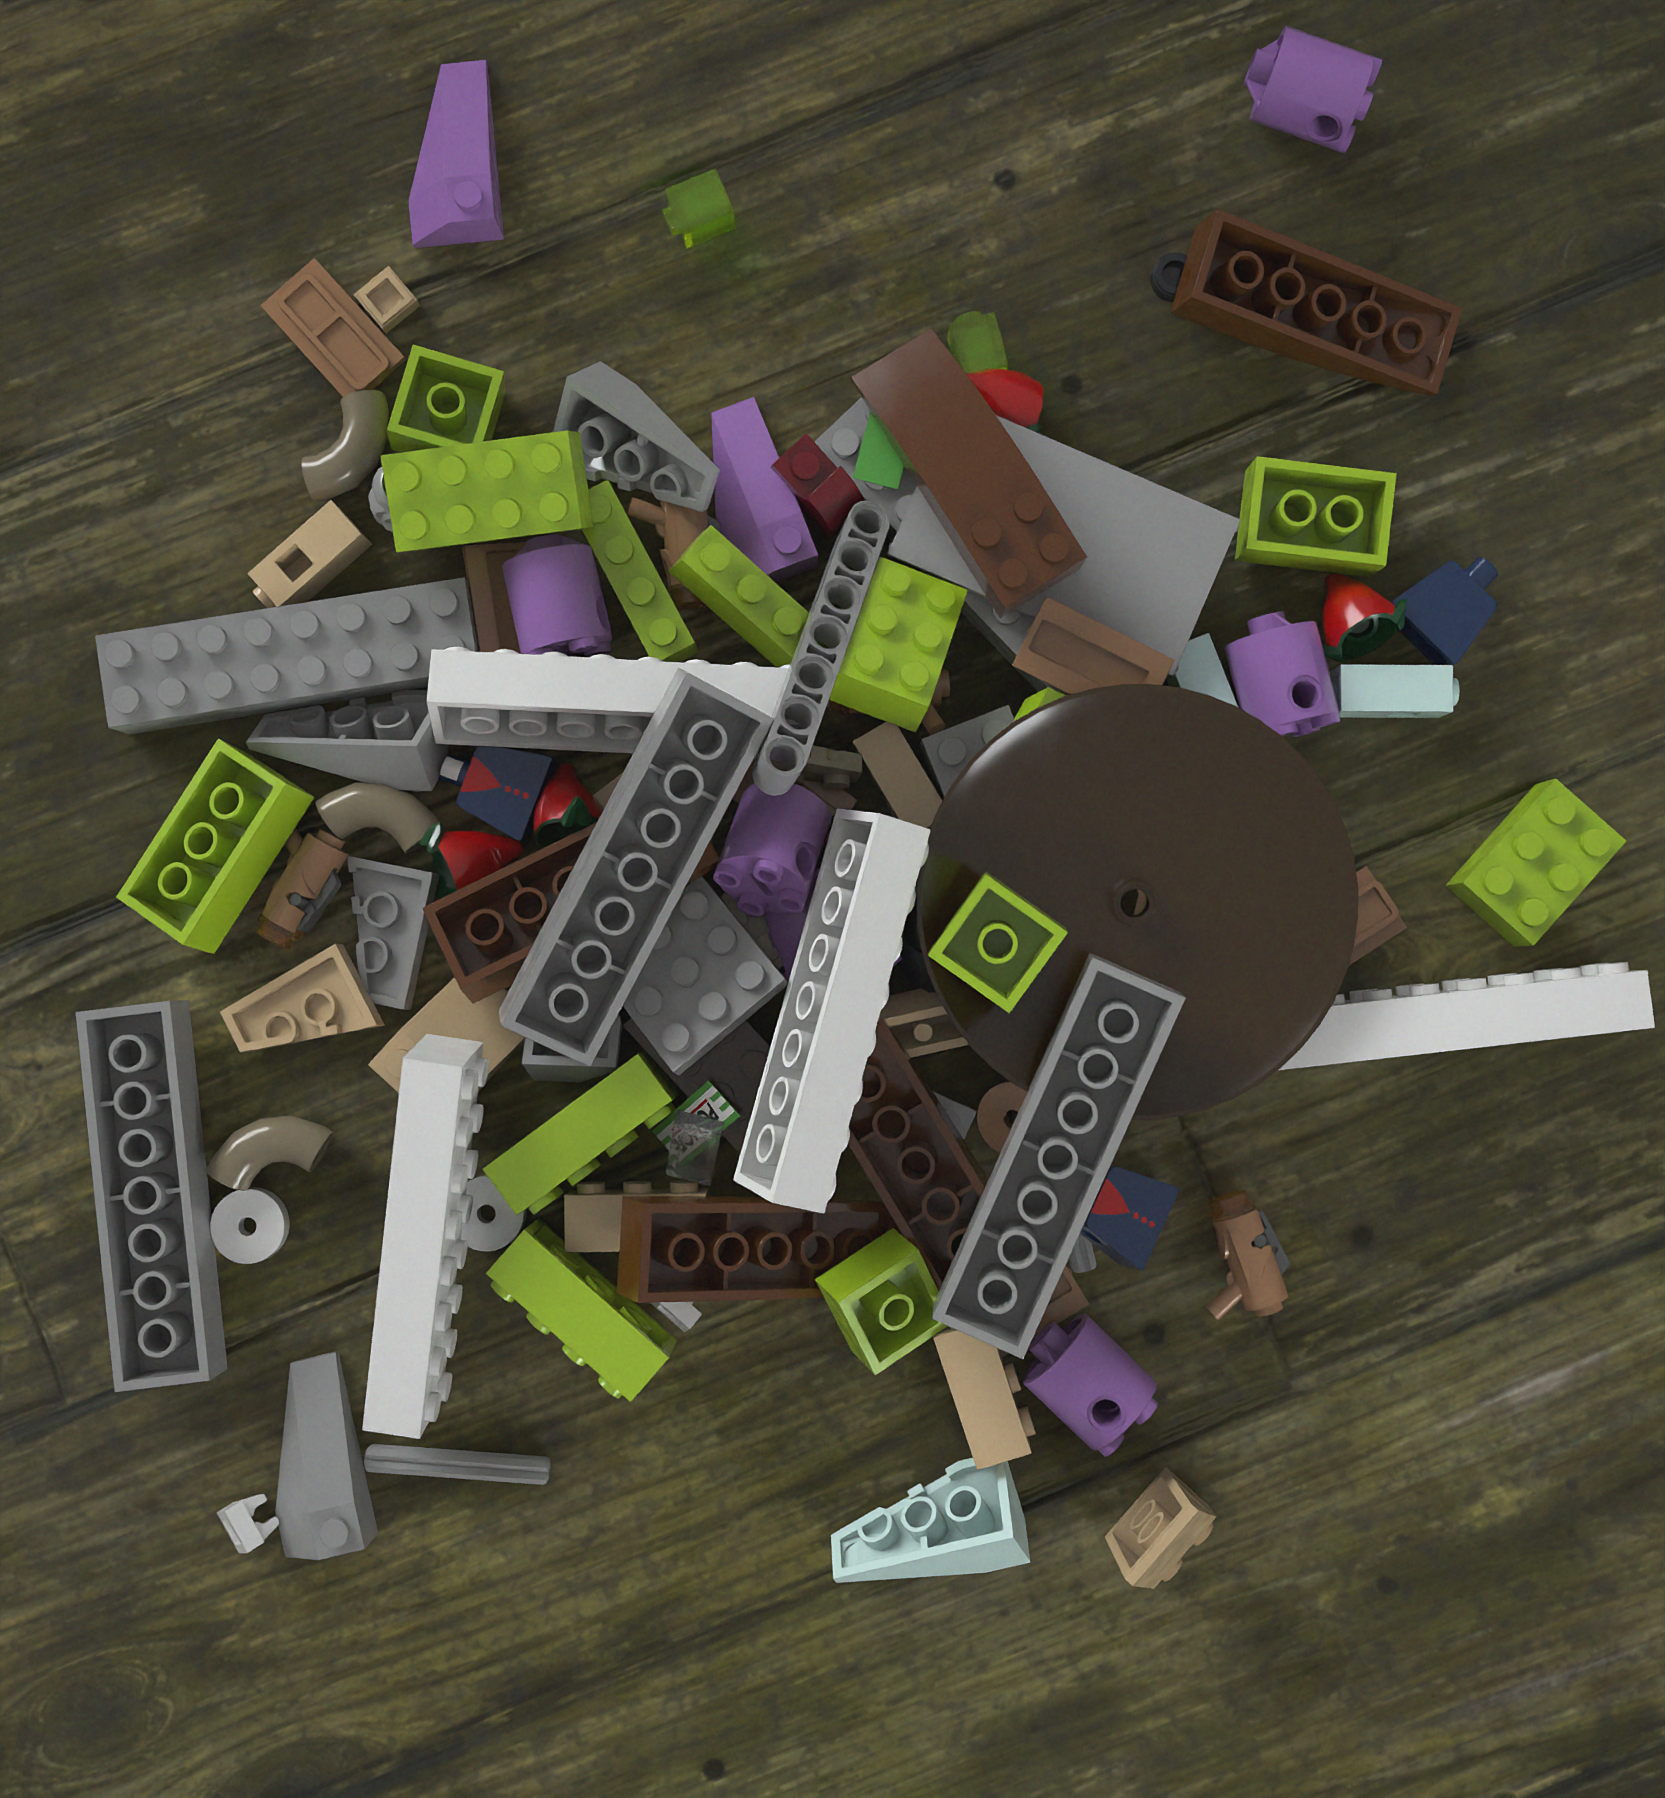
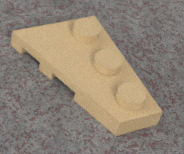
(304, 1004)

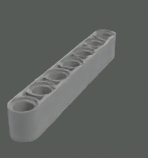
(817, 663)

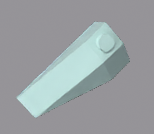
(949, 1527)

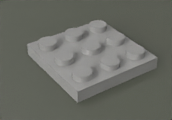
(700, 979)

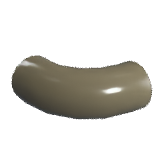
(354, 452)
(379, 807)
(265, 1143)

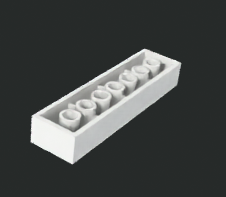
(570, 700)
(832, 1009)
(1478, 1015)
(424, 1234)

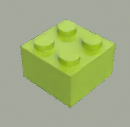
(444, 402)
(997, 942)
(882, 1300)

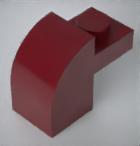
(821, 487)

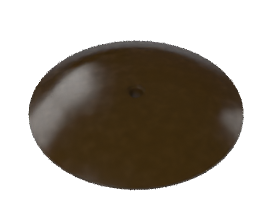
(1219, 832)

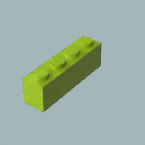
(636, 579)
(742, 596)

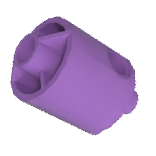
(1311, 88)
(557, 598)
(1283, 675)
(773, 850)
(1089, 1382)

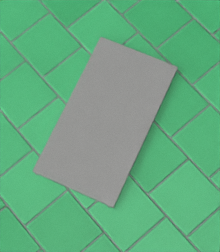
(1143, 544)

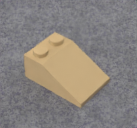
(456, 1017)
(1159, 1531)

